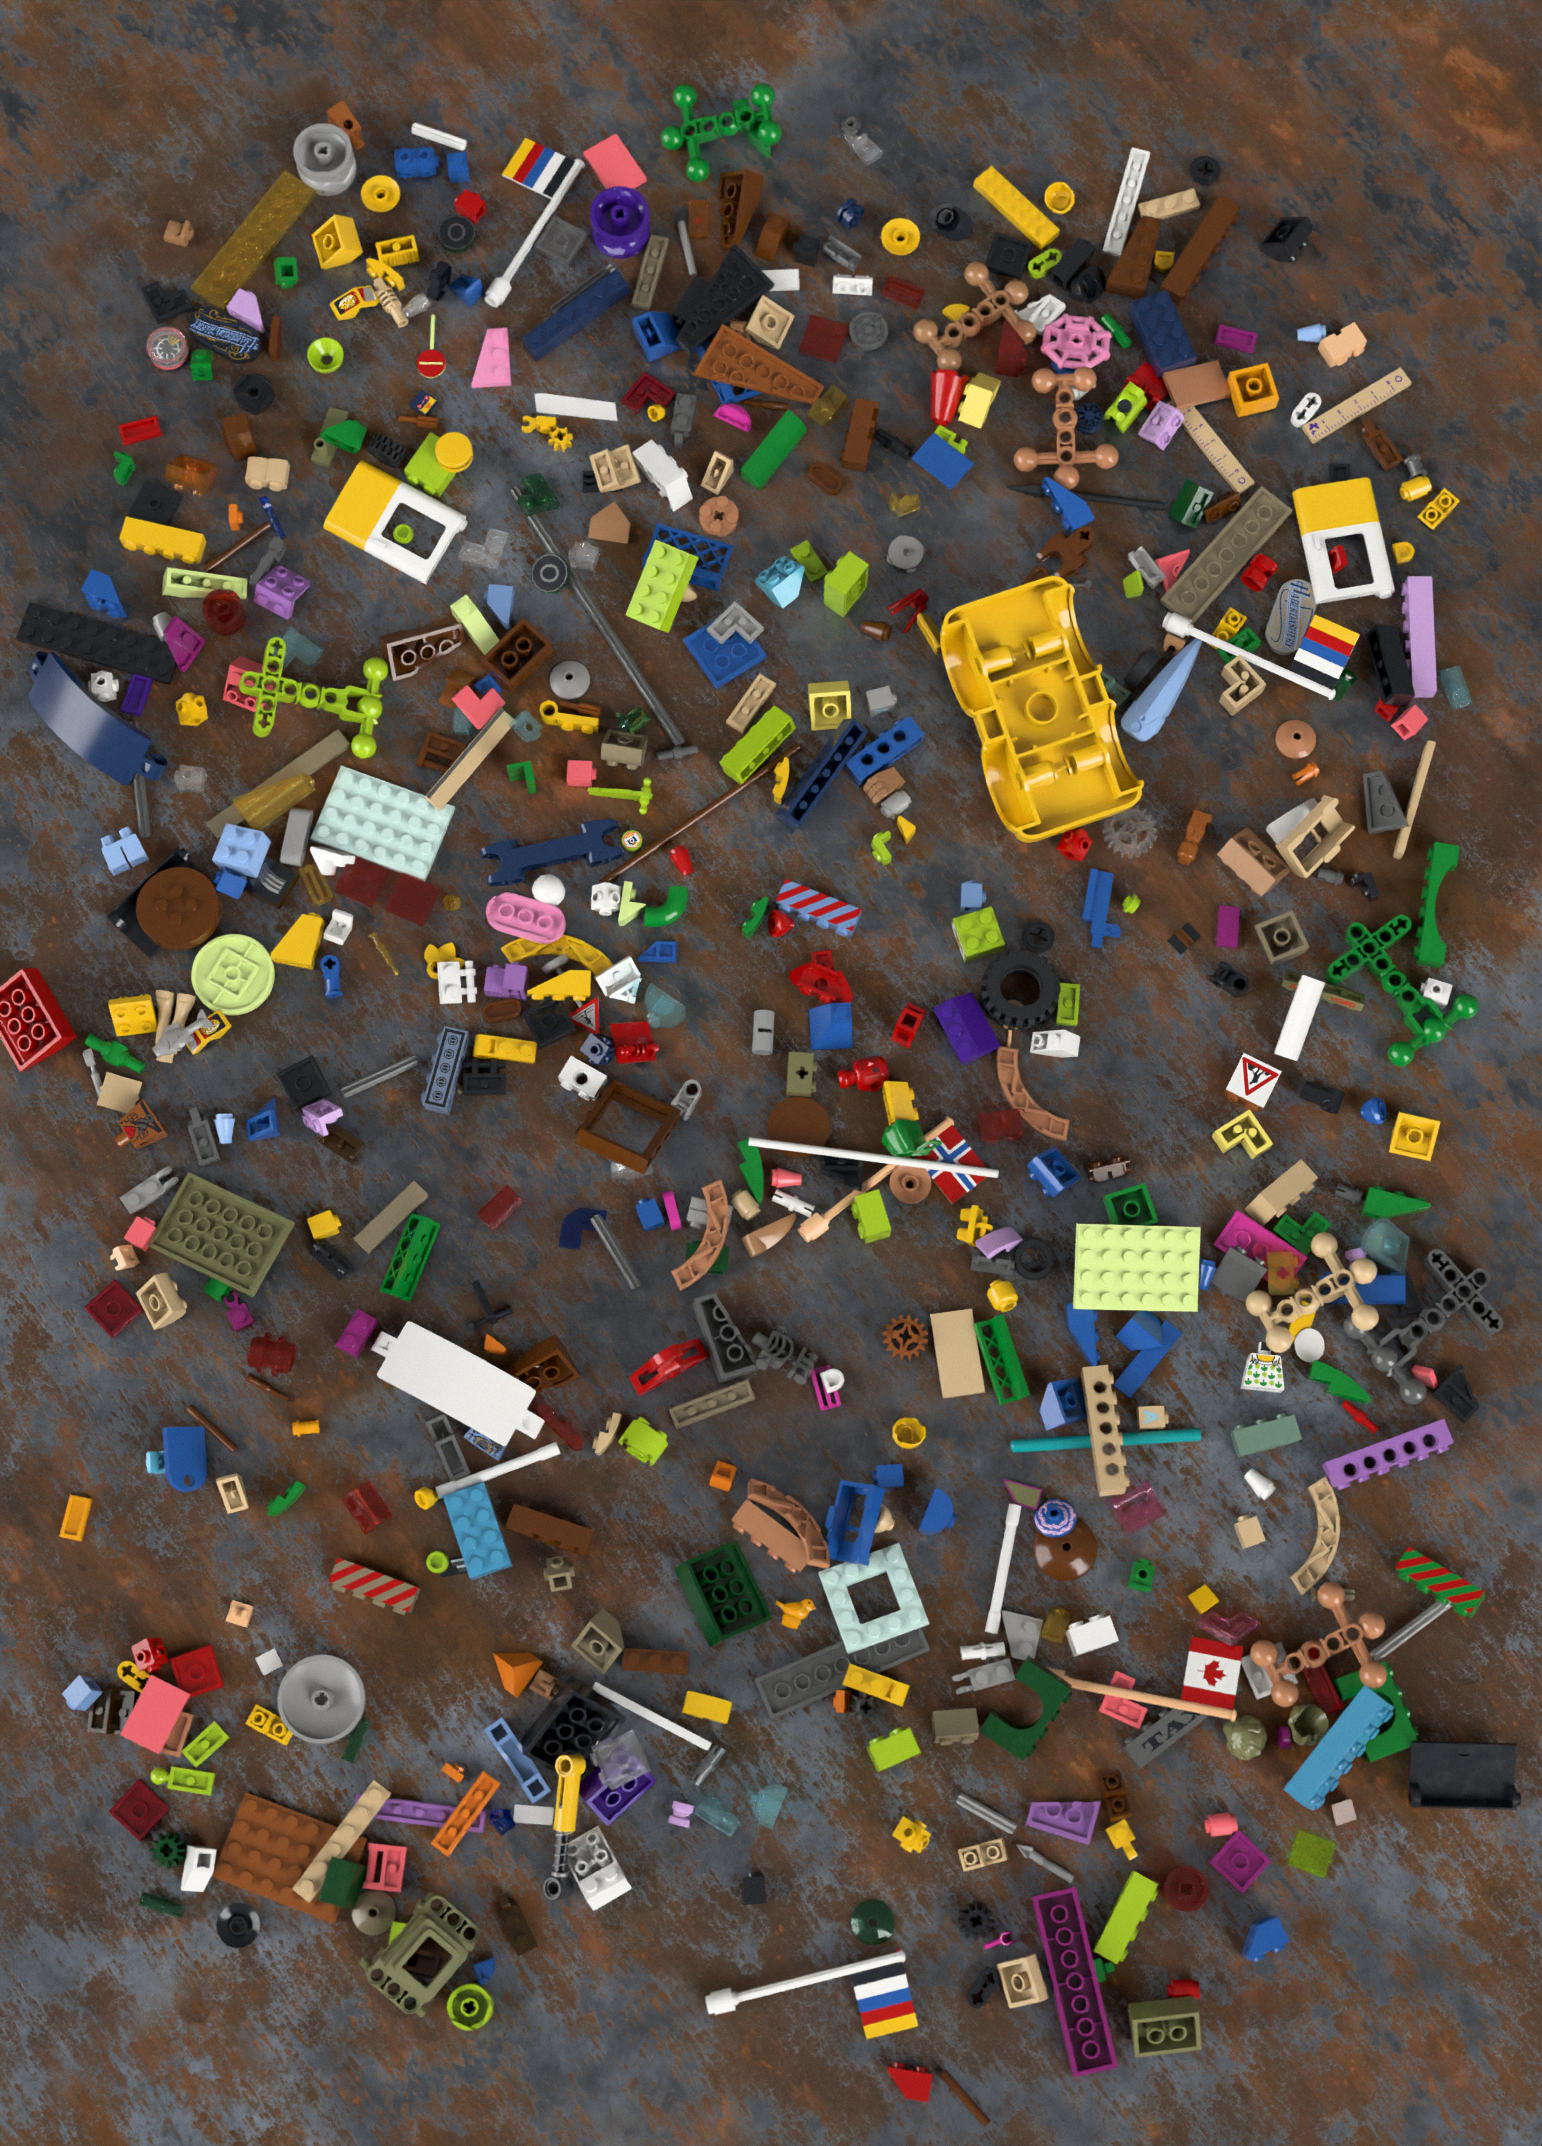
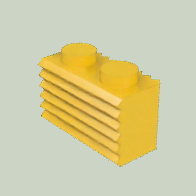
(398, 251)

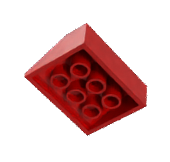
(31, 1019)

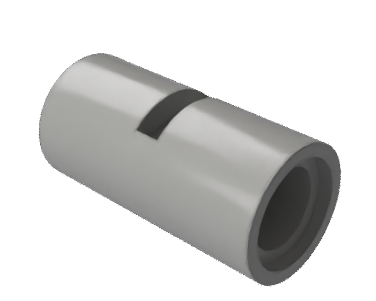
(763, 1032)

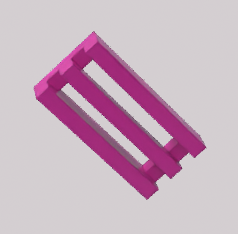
(838, 1403)

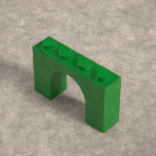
(1399, 1731)

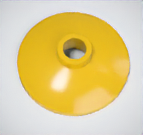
(380, 186)
(902, 229)

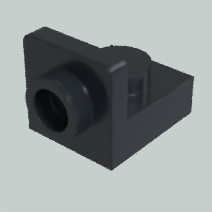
(1368, 886)

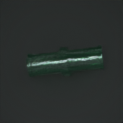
(356, 1740)
(162, 1905)

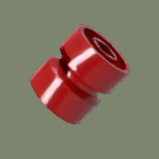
(1257, 575)

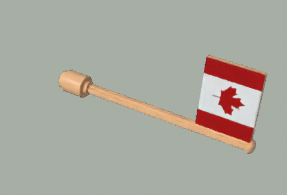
(1207, 1685)

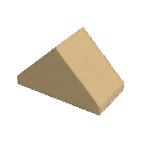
(717, 472)
(233, 1493)

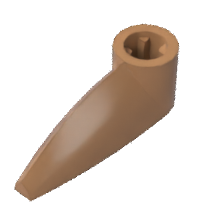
(767, 1236)

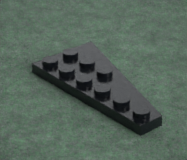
(729, 294)

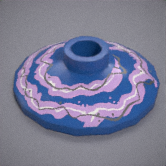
(1055, 1525)

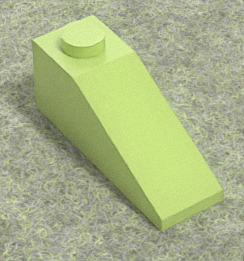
(474, 624)

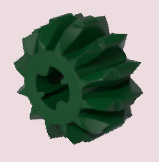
(163, 1856)

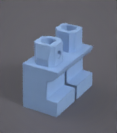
(114, 851)

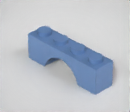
(522, 1766)

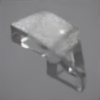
(864, 148)

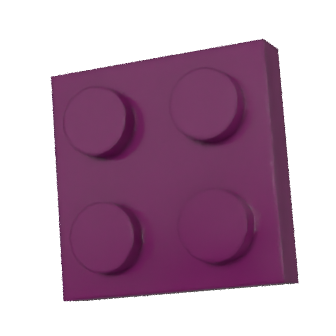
(1240, 1861)

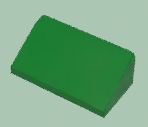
(1244, 640)

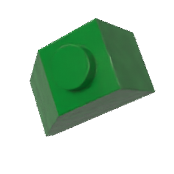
(345, 435)

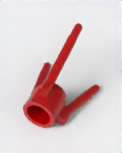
(915, 600)

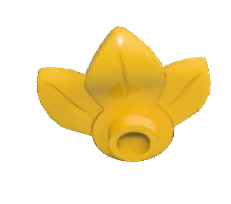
(444, 954)

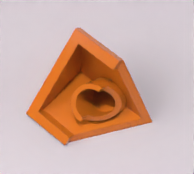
(516, 1670)

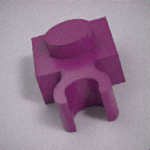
(239, 1314)

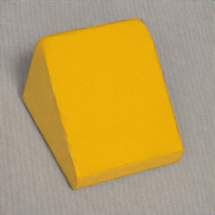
(906, 828)
(1203, 1599)

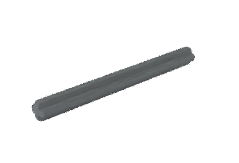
(141, 801)

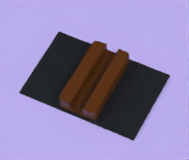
(1184, 938)

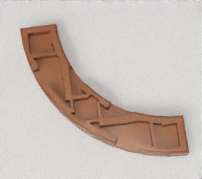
(1019, 1097)
(713, 1238)
(797, 1516)

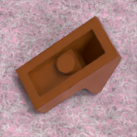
(455, 683)

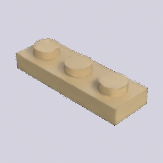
(1170, 205)

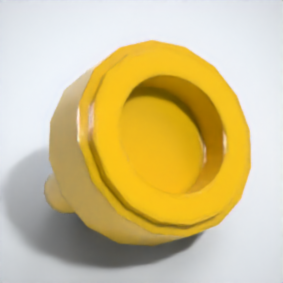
(426, 1497)

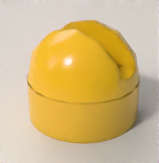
(656, 412)

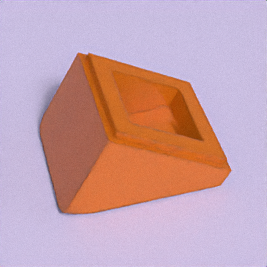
(494, 1346)
(723, 1475)

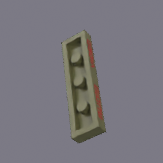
(1331, 993)

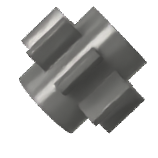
(867, 1706)

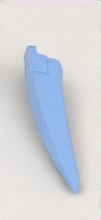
(1155, 703)

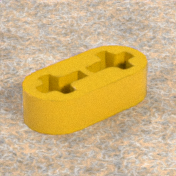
(132, 1681)

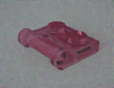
(1140, 1514)

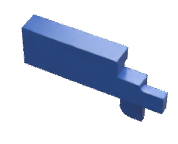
(1097, 905)

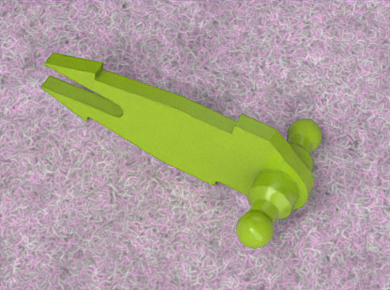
(642, 796)

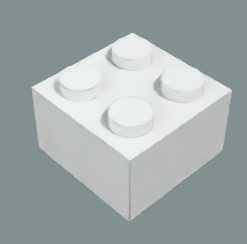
(1092, 1635)

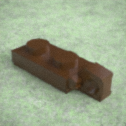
(1380, 446)

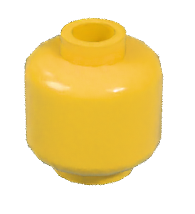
(1002, 1295)

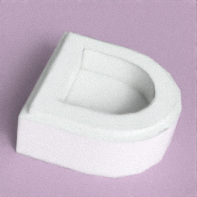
(832, 1380)

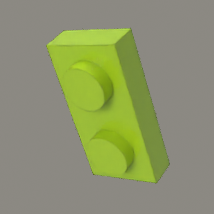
(807, 557)
(1068, 1004)
(205, 1744)

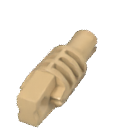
(390, 302)

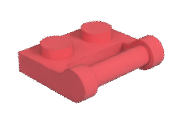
(392, 1867)

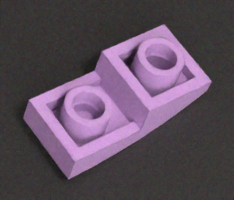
(996, 1241)

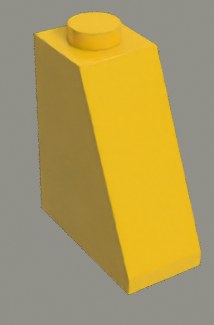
(301, 942)

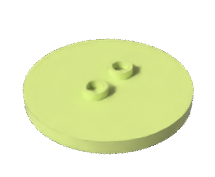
(233, 974)

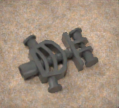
(776, 1344)

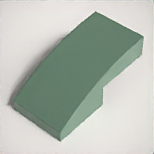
(1121, 696)

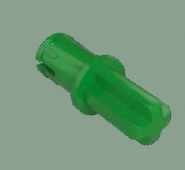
(1116, 331)

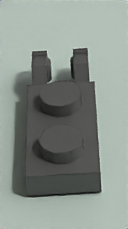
(268, 561)

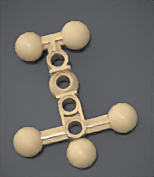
(1323, 1246)

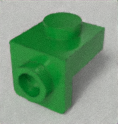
(201, 364)

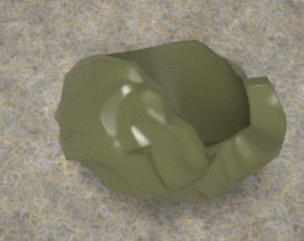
(1308, 1724)
(1245, 1737)

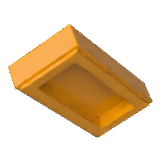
(75, 1517)

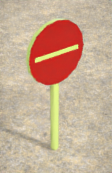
(431, 362)

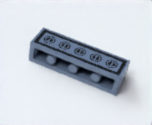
(446, 1070)

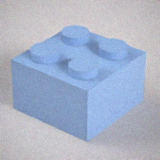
(241, 850)

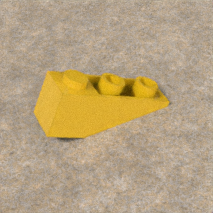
(569, 984)

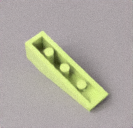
(199, 584)

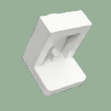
(339, 927)

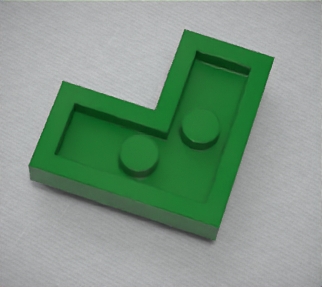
(1301, 1236)

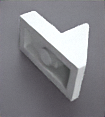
(328, 859)

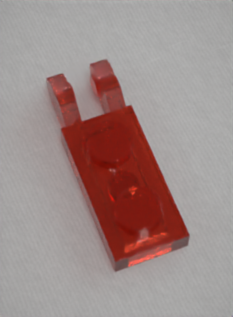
(561, 1428)

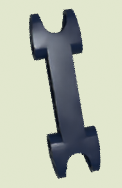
(518, 859)

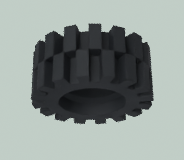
(386, 450)

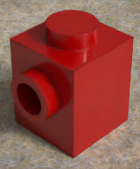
(470, 205)

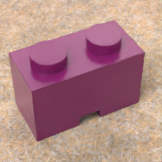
(357, 1333)

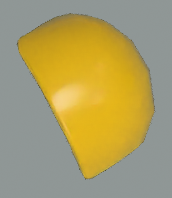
(1059, 198)
(908, 1432)

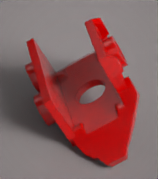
(837, 990)

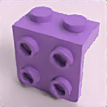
(280, 590)

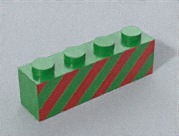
(1440, 1582)

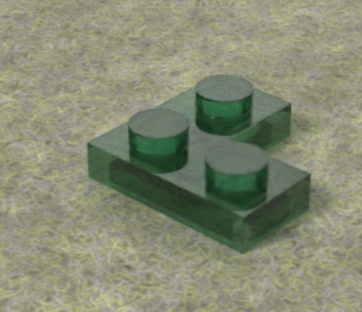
(540, 498)

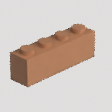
(772, 1535)

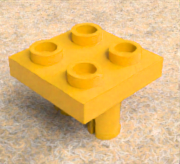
(133, 1015)

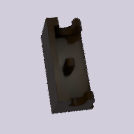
(342, 1143)

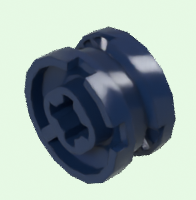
(850, 213)
(1089, 418)

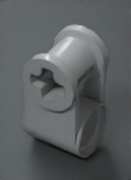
(685, 1100)

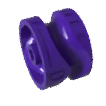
(620, 222)

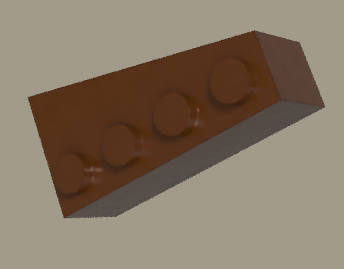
(1134, 265)
(551, 1530)

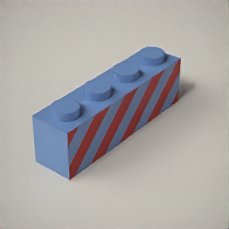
(818, 908)

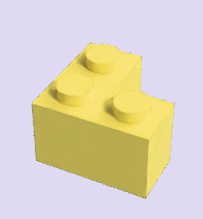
(980, 395)
(1243, 1130)

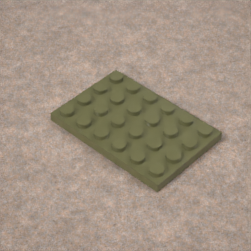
(220, 1234)

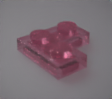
(1230, 1630)

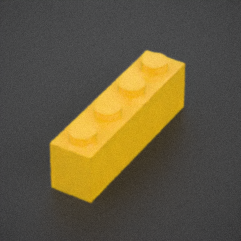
(162, 540)

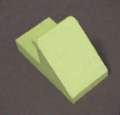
(628, 909)

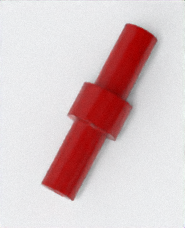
(1360, 1416)

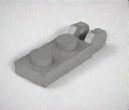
(148, 1191)
(986, 1676)

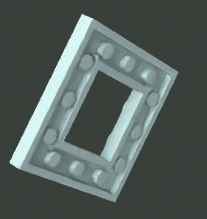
(889, 1626)

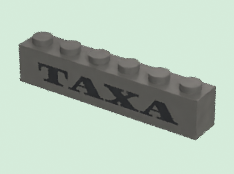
(1161, 1734)

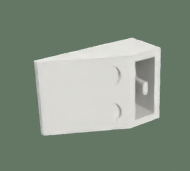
(596, 1869)

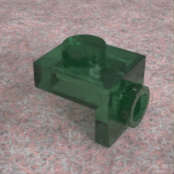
(633, 720)

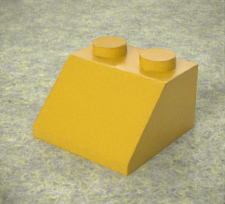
(337, 242)
(898, 1101)

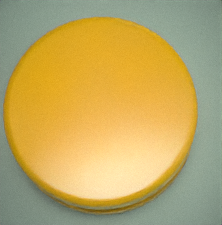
(454, 452)

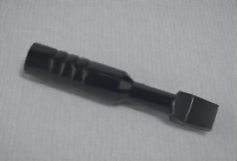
(499, 1314)

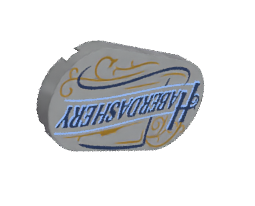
(1290, 617)

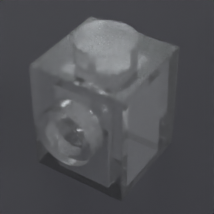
(584, 556)
(191, 778)

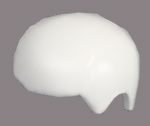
(548, 889)

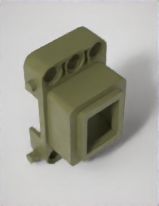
(424, 1923)

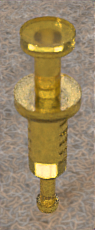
(380, 947)

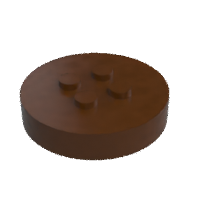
(178, 908)

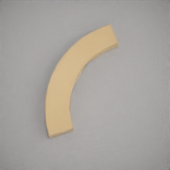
(1326, 1539)

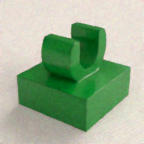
(1102, 1968)

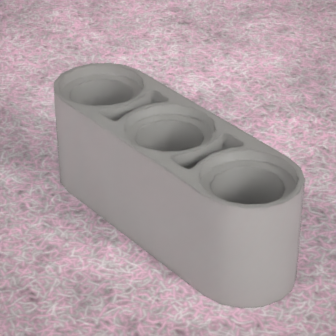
(296, 836)

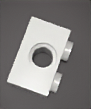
(573, 1070)

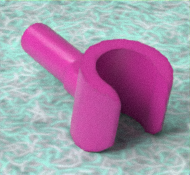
(1002, 1940)

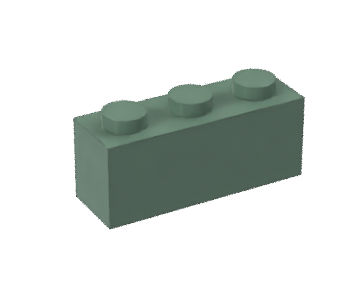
(1265, 1435)

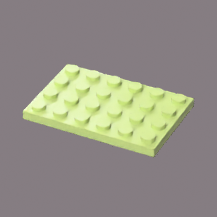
(1136, 1267)

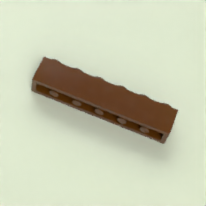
(1200, 249)

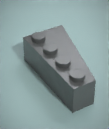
(723, 1340)

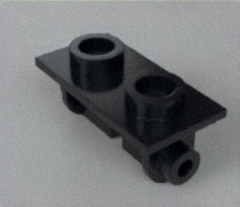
(331, 1259)

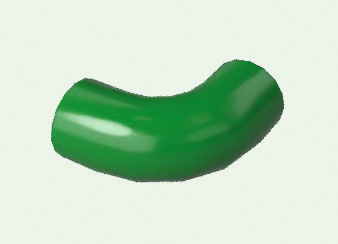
(670, 911)

